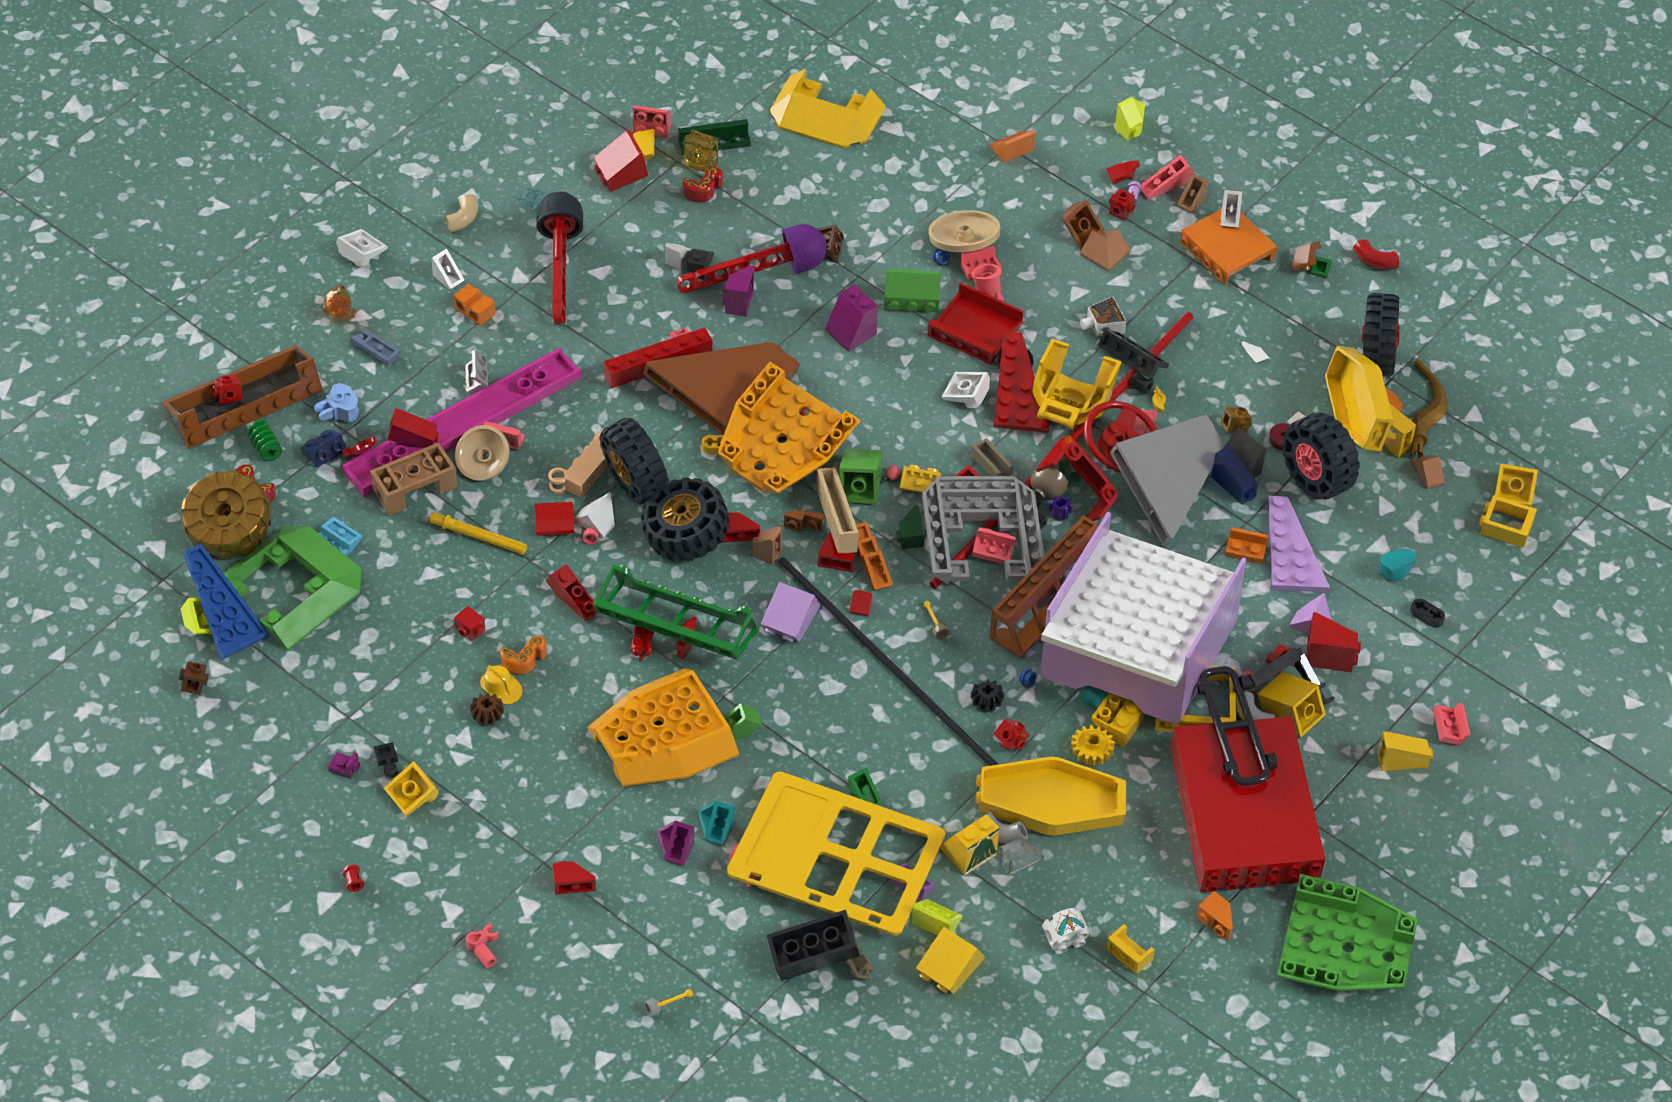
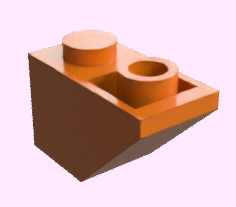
(1216, 914)

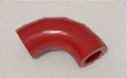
(1375, 258)

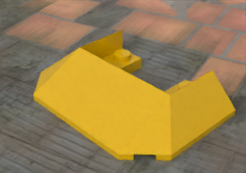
(803, 114)

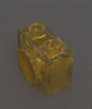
(700, 151)

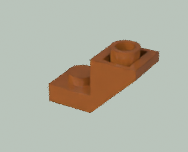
(1305, 257)

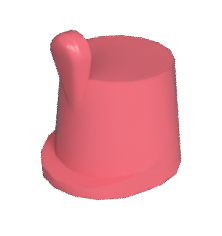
(988, 280)

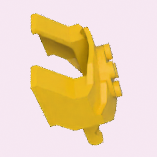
(1065, 398)

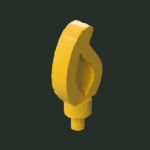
(1158, 400)

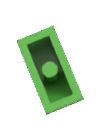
(743, 721)

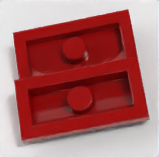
(554, 518)

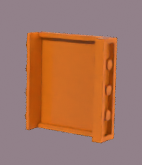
(1227, 248)

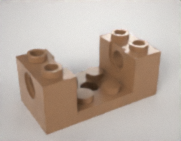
(394, 480)

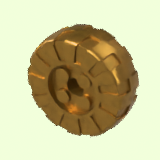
(226, 514)

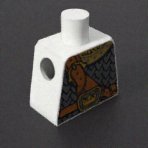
(1104, 316)

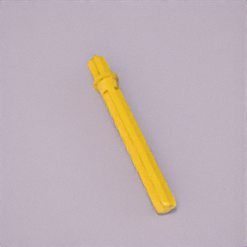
(478, 533)

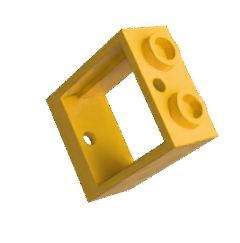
(1405, 429)
(1503, 532)

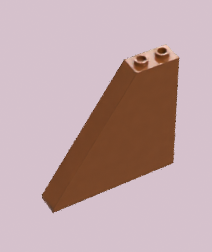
(716, 379)

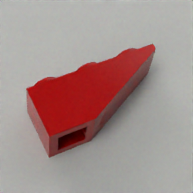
(572, 592)

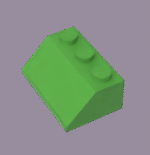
(912, 290)

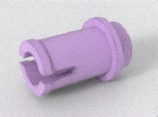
(1134, 188)

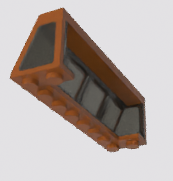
(265, 389)

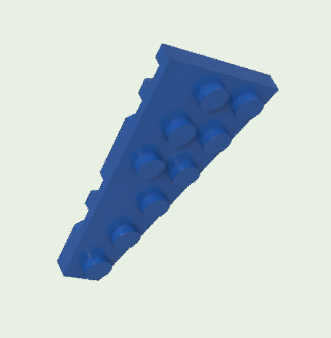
(226, 612)

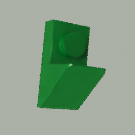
(863, 787)

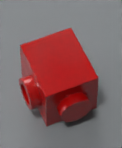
(469, 623)

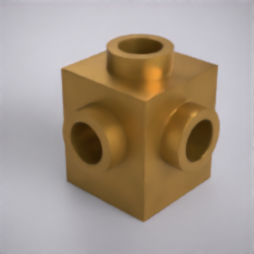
(1236, 418)

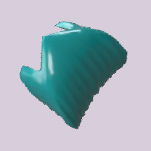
(1397, 564)

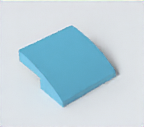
(340, 535)

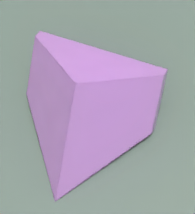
(1303, 616)

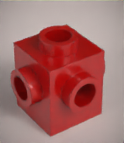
(1122, 204)
(227, 389)
(1011, 734)

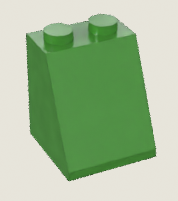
(861, 475)

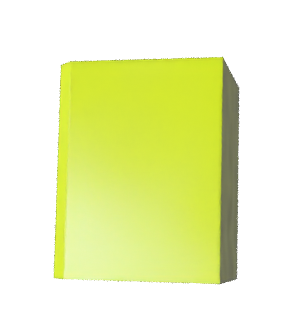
(934, 917)

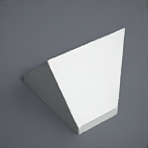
(597, 515)

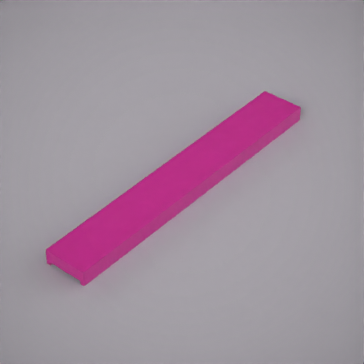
(490, 404)

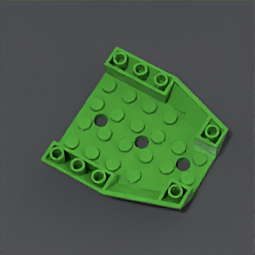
(1351, 917)

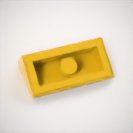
(645, 141)

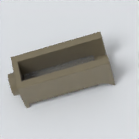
(991, 459)

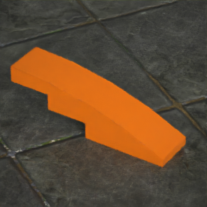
(872, 558)

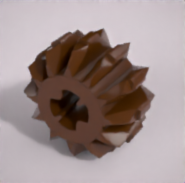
(487, 709)

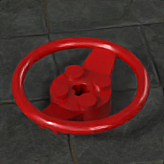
(1117, 431)

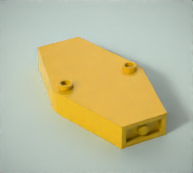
(1359, 397)
(1052, 795)

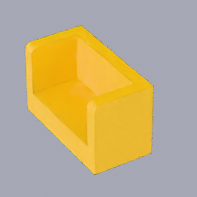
(1128, 951)

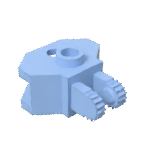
(339, 404)

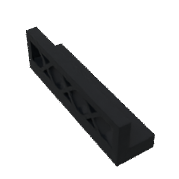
(1131, 353)

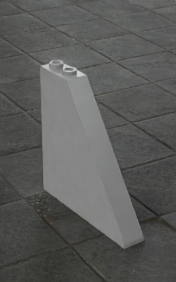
(1168, 470)

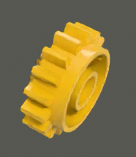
(1092, 745)

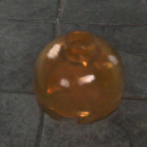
(338, 304)

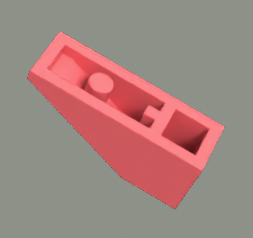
(1168, 178)

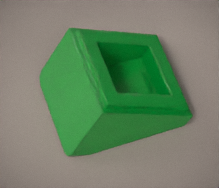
(1322, 267)

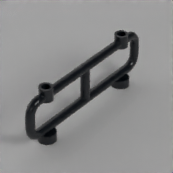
(1241, 684)

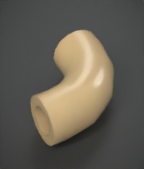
(465, 215)

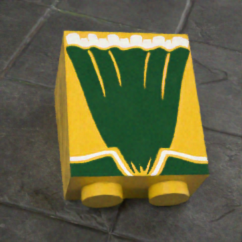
(973, 845)

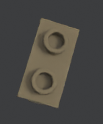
(860, 966)

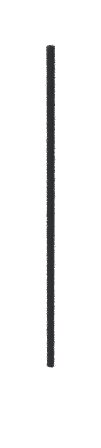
(888, 663)

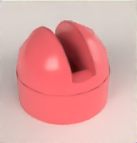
(593, 539)

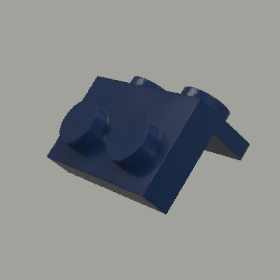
(324, 447)

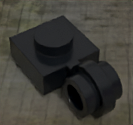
(386, 755)

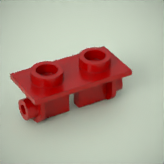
(641, 647)

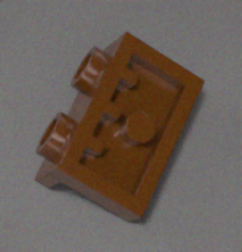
(834, 240)

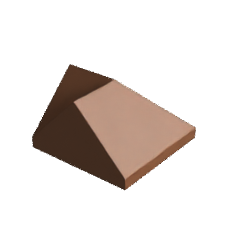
(1105, 248)

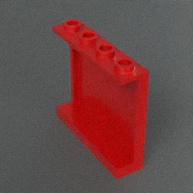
(975, 323)

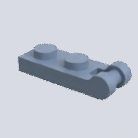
(375, 346)

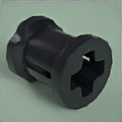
(1141, 382)

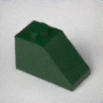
(911, 530)

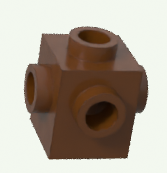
(193, 677)

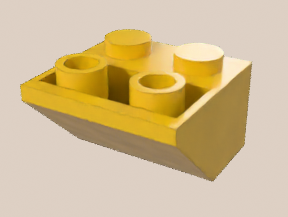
(1119, 717)

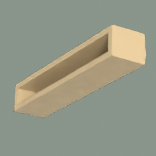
(837, 510)

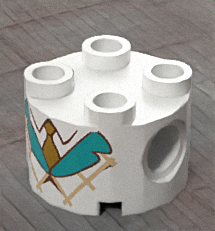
(1066, 930)

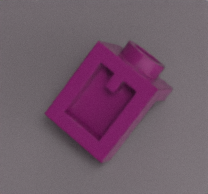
(344, 764)

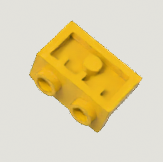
(917, 479)

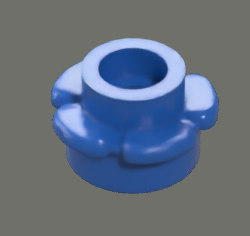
(945, 257)
(1027, 678)

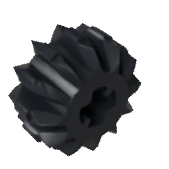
(987, 695)

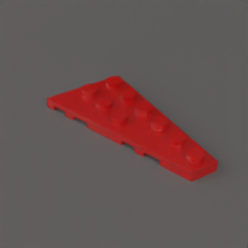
(1015, 399)

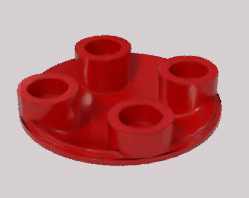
(361, 447)

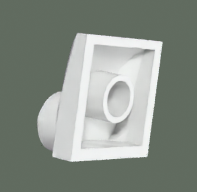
(359, 247)
(967, 388)

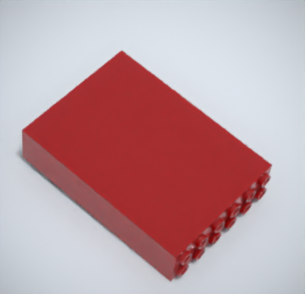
(1253, 831)

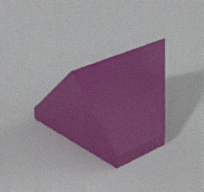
(677, 841)

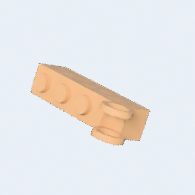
(583, 472)

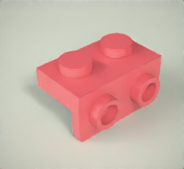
(976, 258)
(993, 546)
(1451, 723)

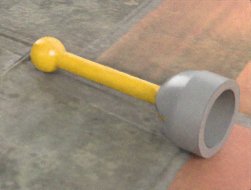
(654, 1007)

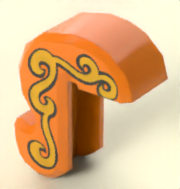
(525, 660)

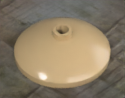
(472, 450)

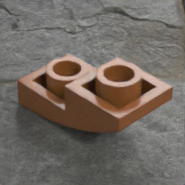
(799, 519)

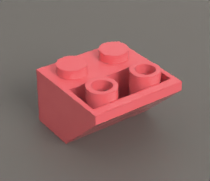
(652, 118)

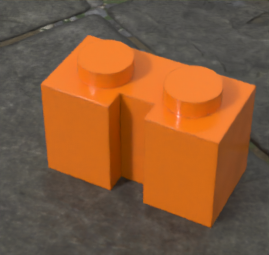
(474, 305)

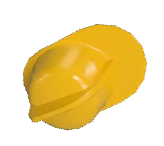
(500, 682)

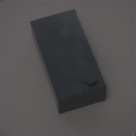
(813, 945)

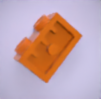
(1246, 545)

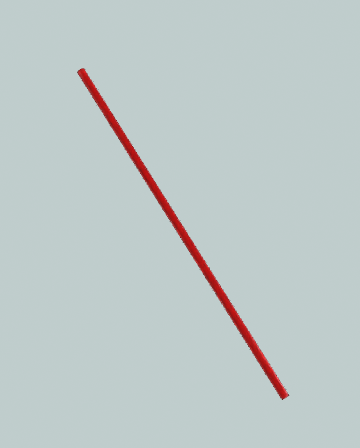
(1079, 431)

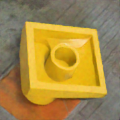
(1516, 484)
(411, 789)

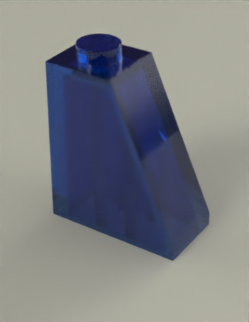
(1233, 475)

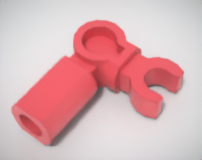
(477, 943)

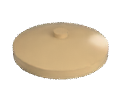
(964, 231)

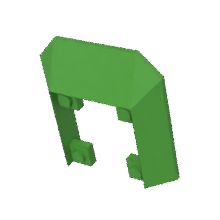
(332, 588)

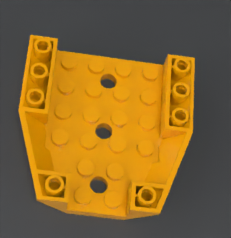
(770, 411)
(678, 747)

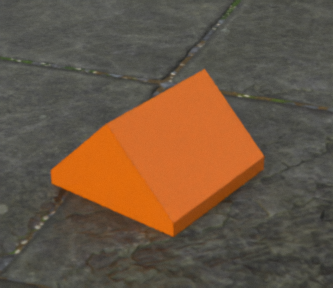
(1014, 145)

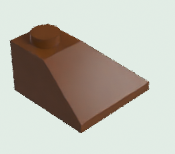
(1081, 221)

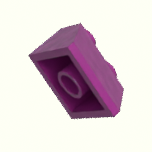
(739, 291)

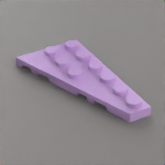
(1291, 556)

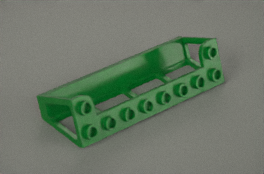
(742, 616)

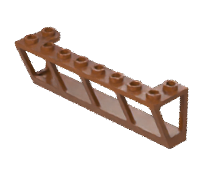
(1033, 586)

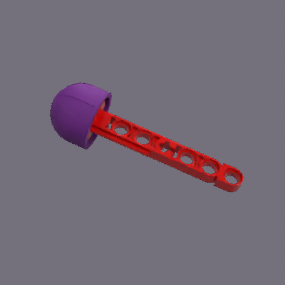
(802, 247)

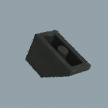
(698, 260)

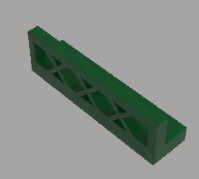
(723, 131)

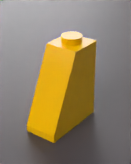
(1403, 752)

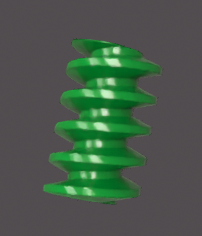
(264, 440)

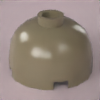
(1049, 484)

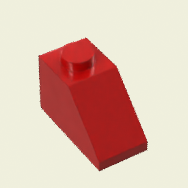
(741, 529)
(572, 878)

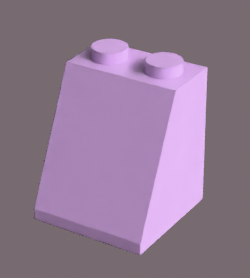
(790, 612)

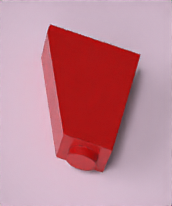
(412, 429)

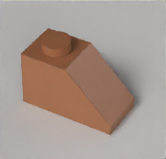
(768, 545)

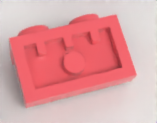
(512, 435)

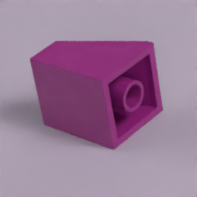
(853, 318)

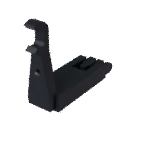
(1300, 663)

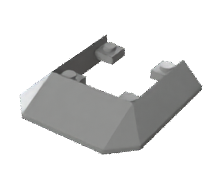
(981, 498)

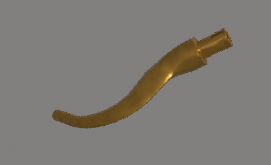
(1429, 415)

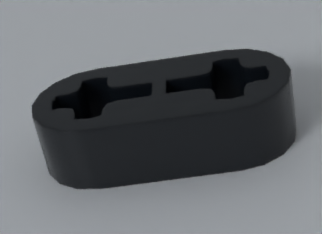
(1427, 613)

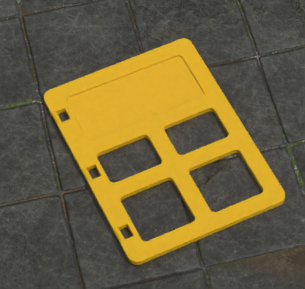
(793, 831)

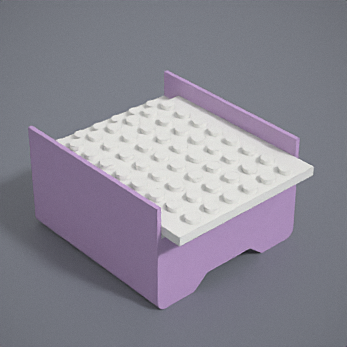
(1139, 622)

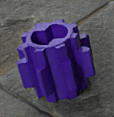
(1060, 508)

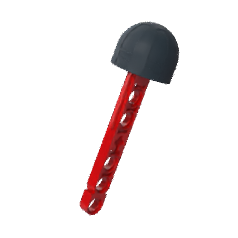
(559, 219)

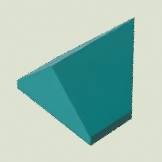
(717, 821)

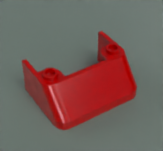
(1087, 470)

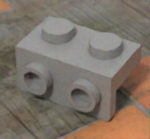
(476, 373)

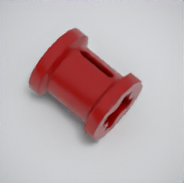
(353, 878)

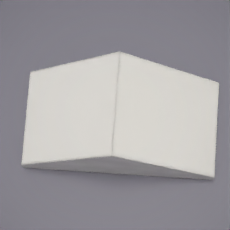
(1231, 208)
(676, 255)
(445, 269)

